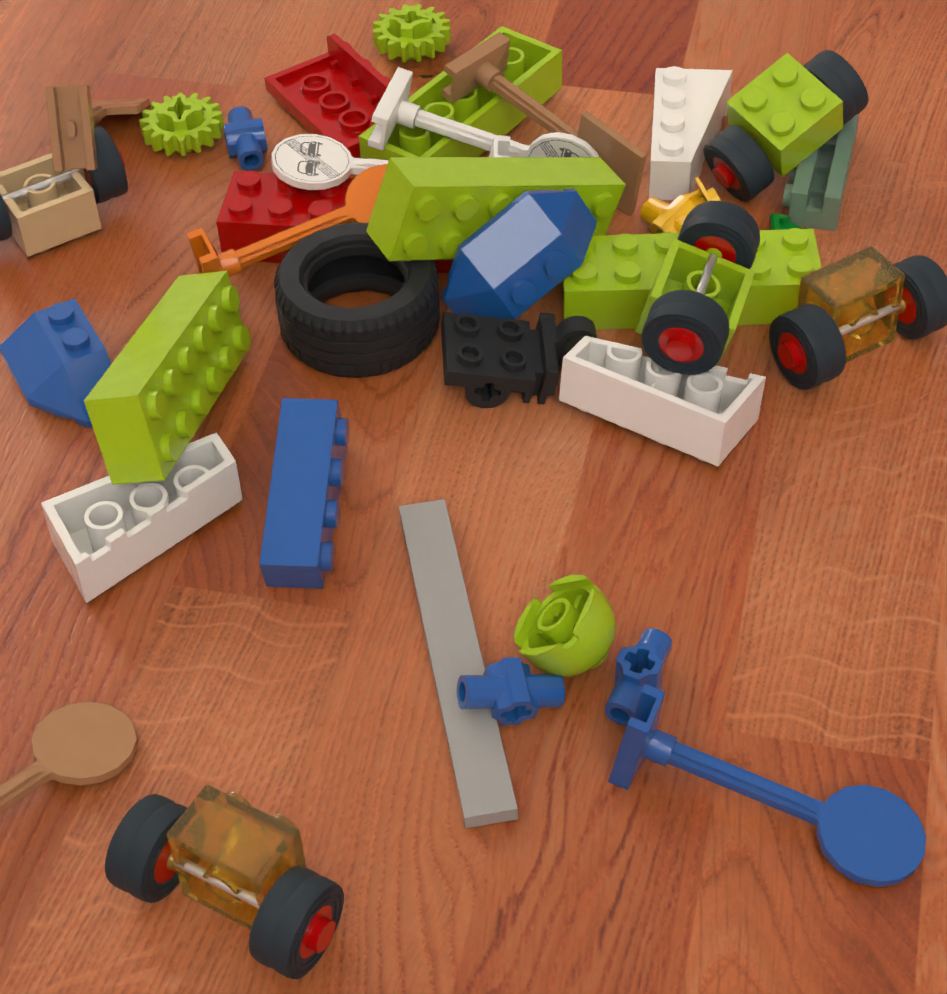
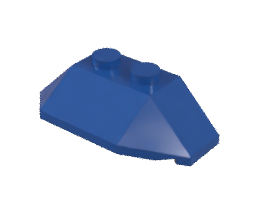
(520, 254)
(57, 360)

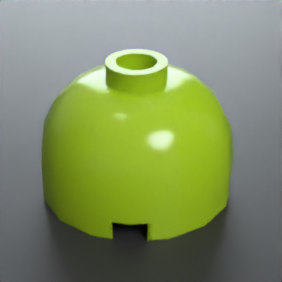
(568, 629)

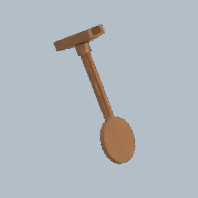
(75, 747)

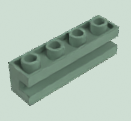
(820, 181)

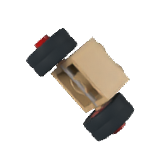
(56, 207)

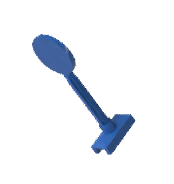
(859, 828)

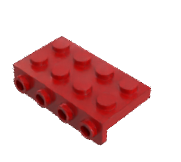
(331, 93)

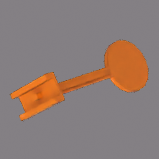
(359, 206)

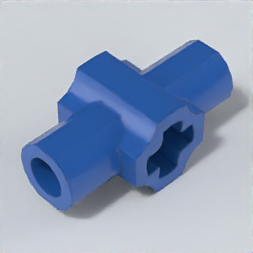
(245, 138)
(634, 669)
(510, 691)

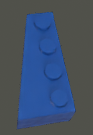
(304, 493)

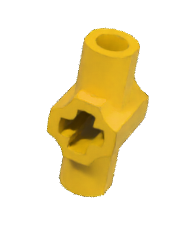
(664, 216)

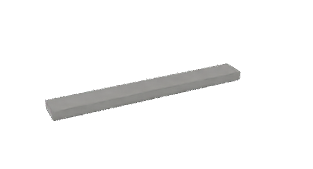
(454, 651)

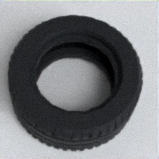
(354, 339)

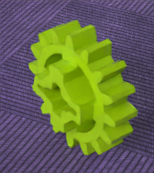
(411, 33)
(181, 124)

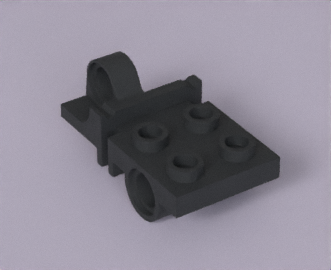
(506, 355)

